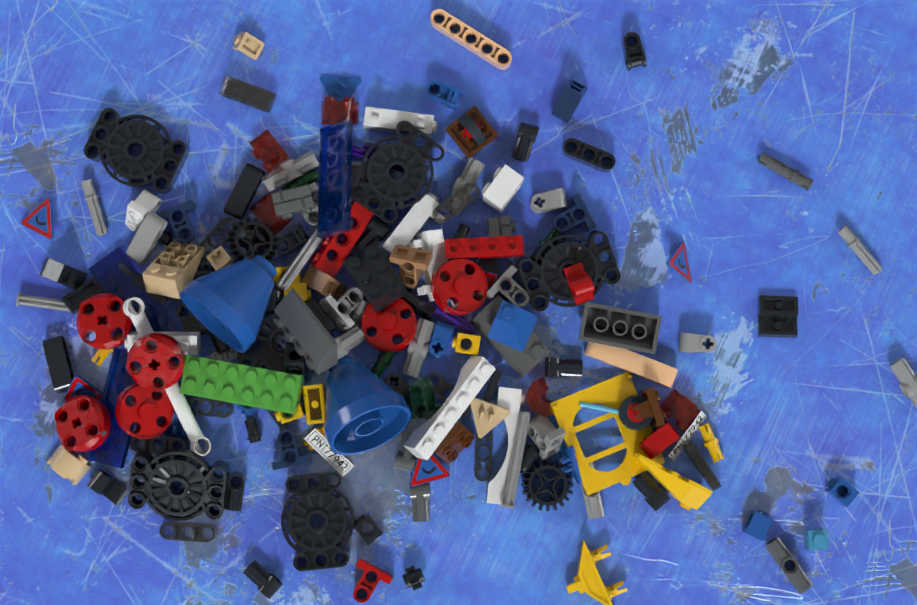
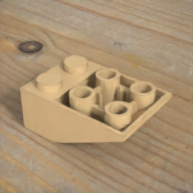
(173, 269)

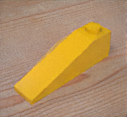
(680, 488)

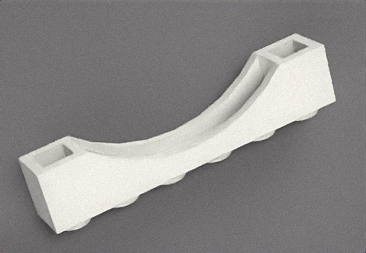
(470, 381)
(510, 399)

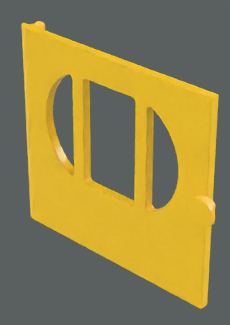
(609, 394)

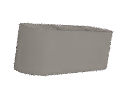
(146, 237)

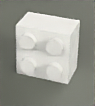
(502, 189)

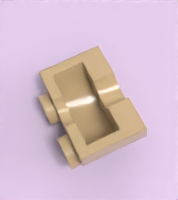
(68, 464)

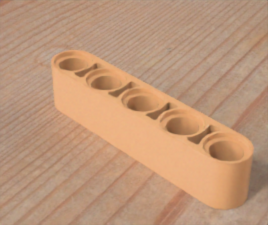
(466, 31)
(633, 363)

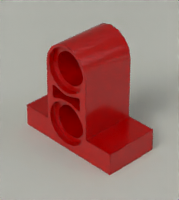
(579, 283)
(659, 440)
(368, 585)

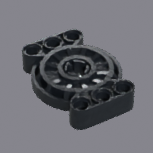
(126, 134)
(400, 153)
(549, 269)
(266, 347)
(180, 466)
(315, 540)

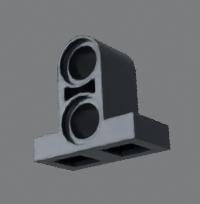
(62, 274)

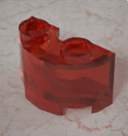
(337, 111)
(269, 151)
(265, 210)
(537, 398)
(680, 409)

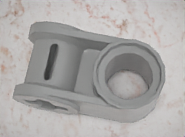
(552, 201)
(693, 343)

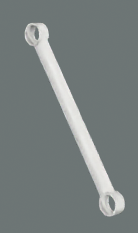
(177, 399)

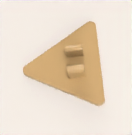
(487, 415)

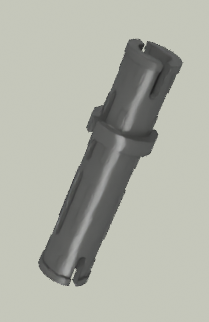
(782, 169)

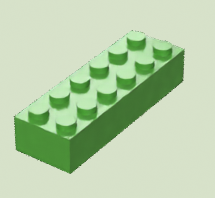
(242, 384)

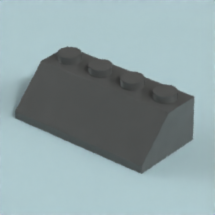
(619, 327)
(306, 332)
(521, 362)

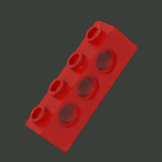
(485, 247)
(341, 250)

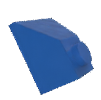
(512, 326)

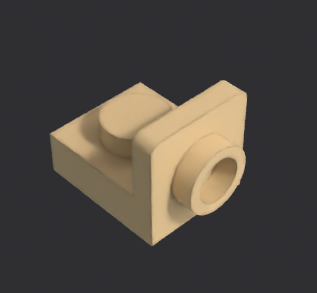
(248, 45)
(219, 258)

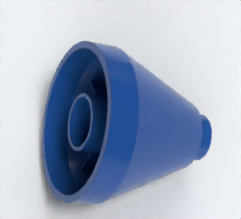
(232, 300)
(361, 409)

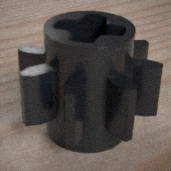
(413, 578)

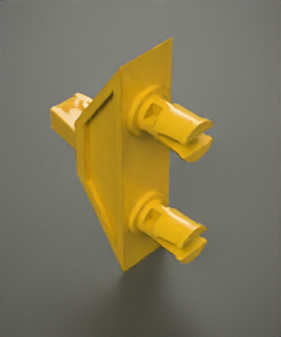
(589, 580)

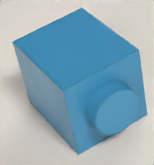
(816, 539)

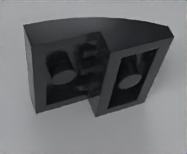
(777, 316)

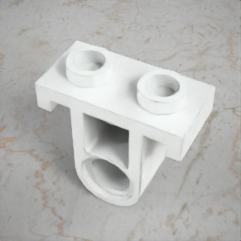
(140, 208)

